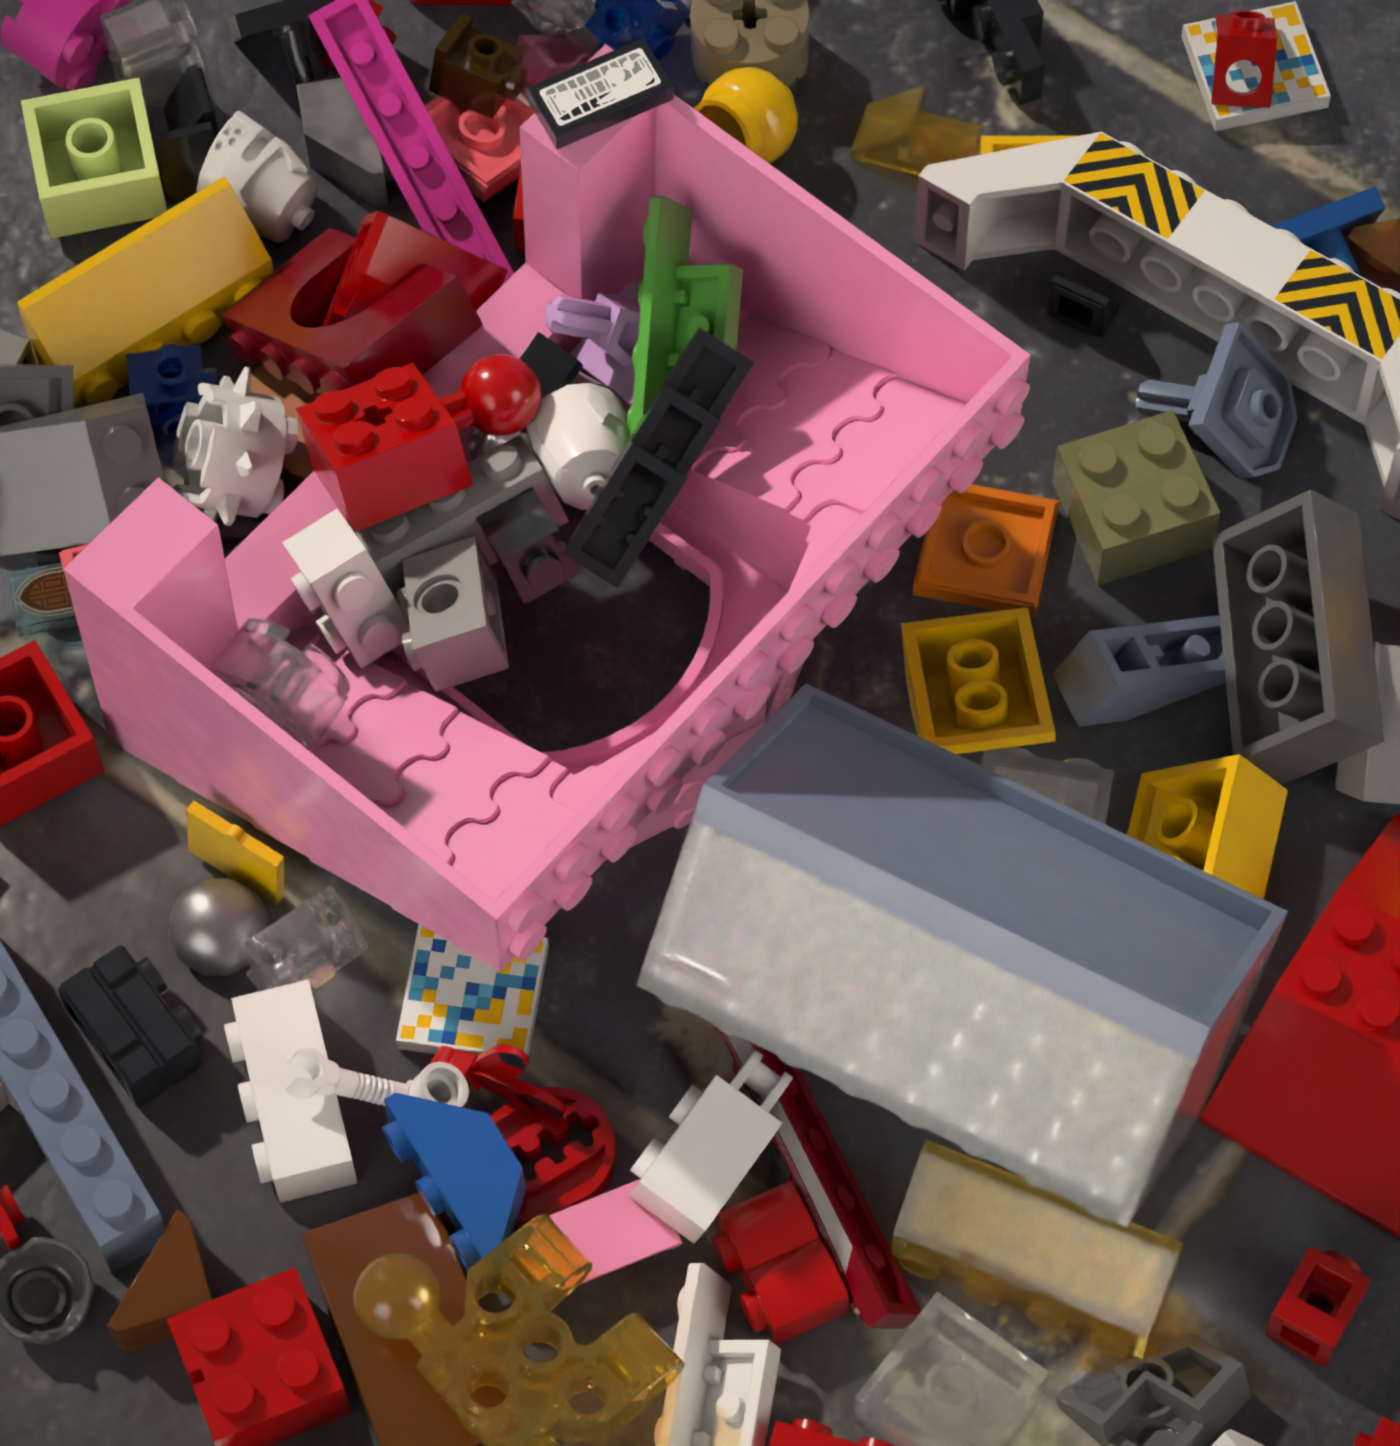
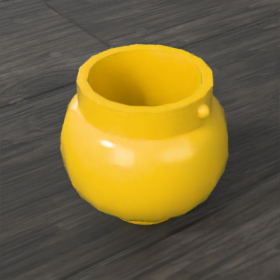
(753, 110)

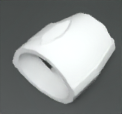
(265, 176)
(578, 439)

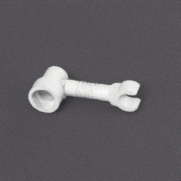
(435, 1082)

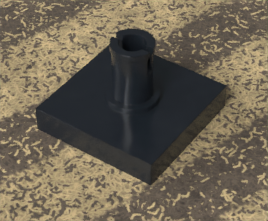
(295, 29)

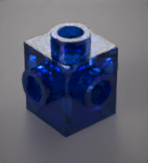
(627, 21)
(168, 382)

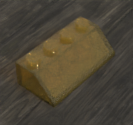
(1034, 1251)

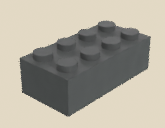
(1297, 637)

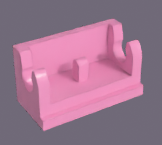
(615, 1231)

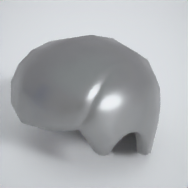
(214, 923)

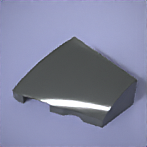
(1163, 1399)

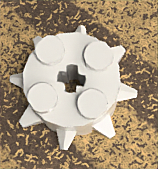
(233, 450)

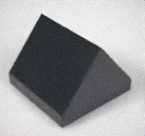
(551, 364)

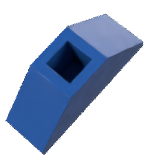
(463, 1169)

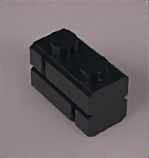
(132, 1025)

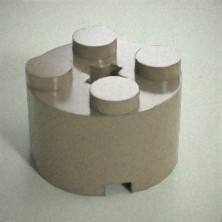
(749, 34)

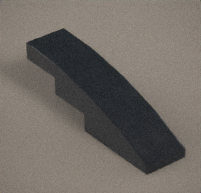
(658, 457)

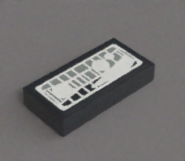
(600, 93)

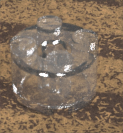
(287, 685)

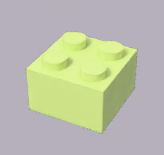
(94, 158)

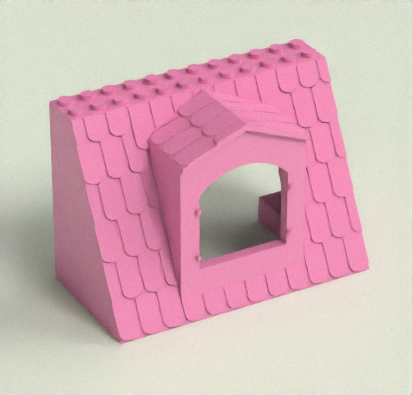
(830, 455)

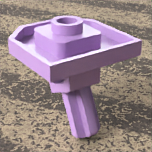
(607, 332)

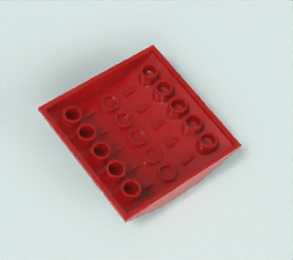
(1323, 1057)

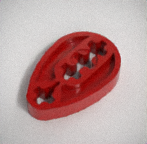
(584, 1170)

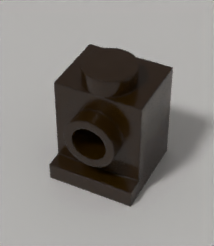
(476, 68)

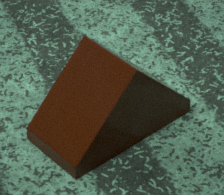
(165, 1286)

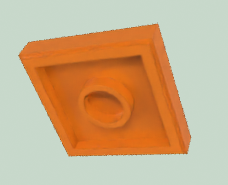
(988, 549)

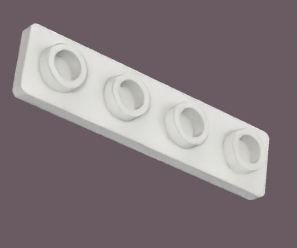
(725, 1384)

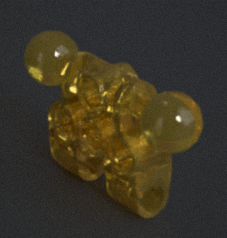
(536, 1271)

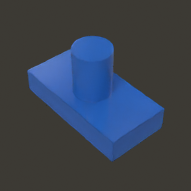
(1328, 225)

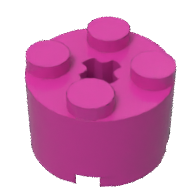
(60, 38)

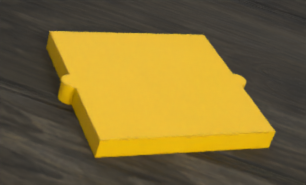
(235, 853)

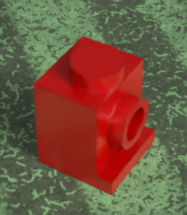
(1306, 1328)

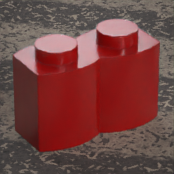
(781, 1263)

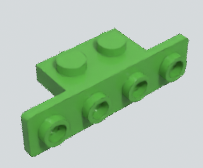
(676, 301)

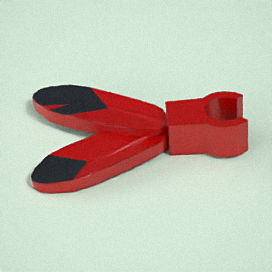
(496, 1073)

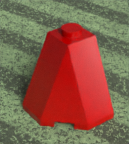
(389, 252)

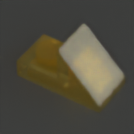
(906, 138)

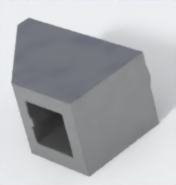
(341, 142)

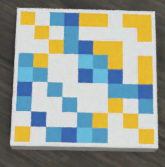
(1297, 73)
(466, 1002)

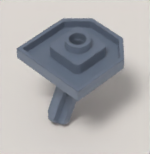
(1237, 409)

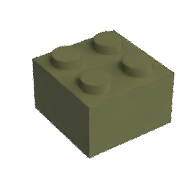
(1135, 497)

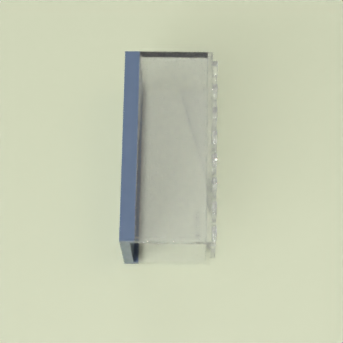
(959, 950)

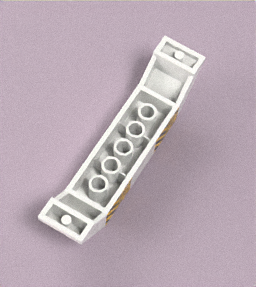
(1185, 256)

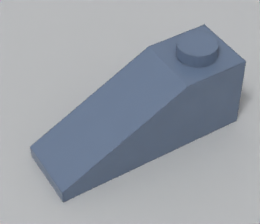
(1140, 668)

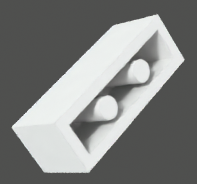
(303, 1138)

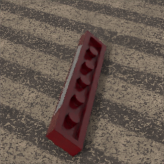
(833, 1198)

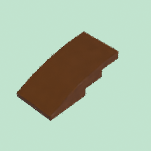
(391, 1389)

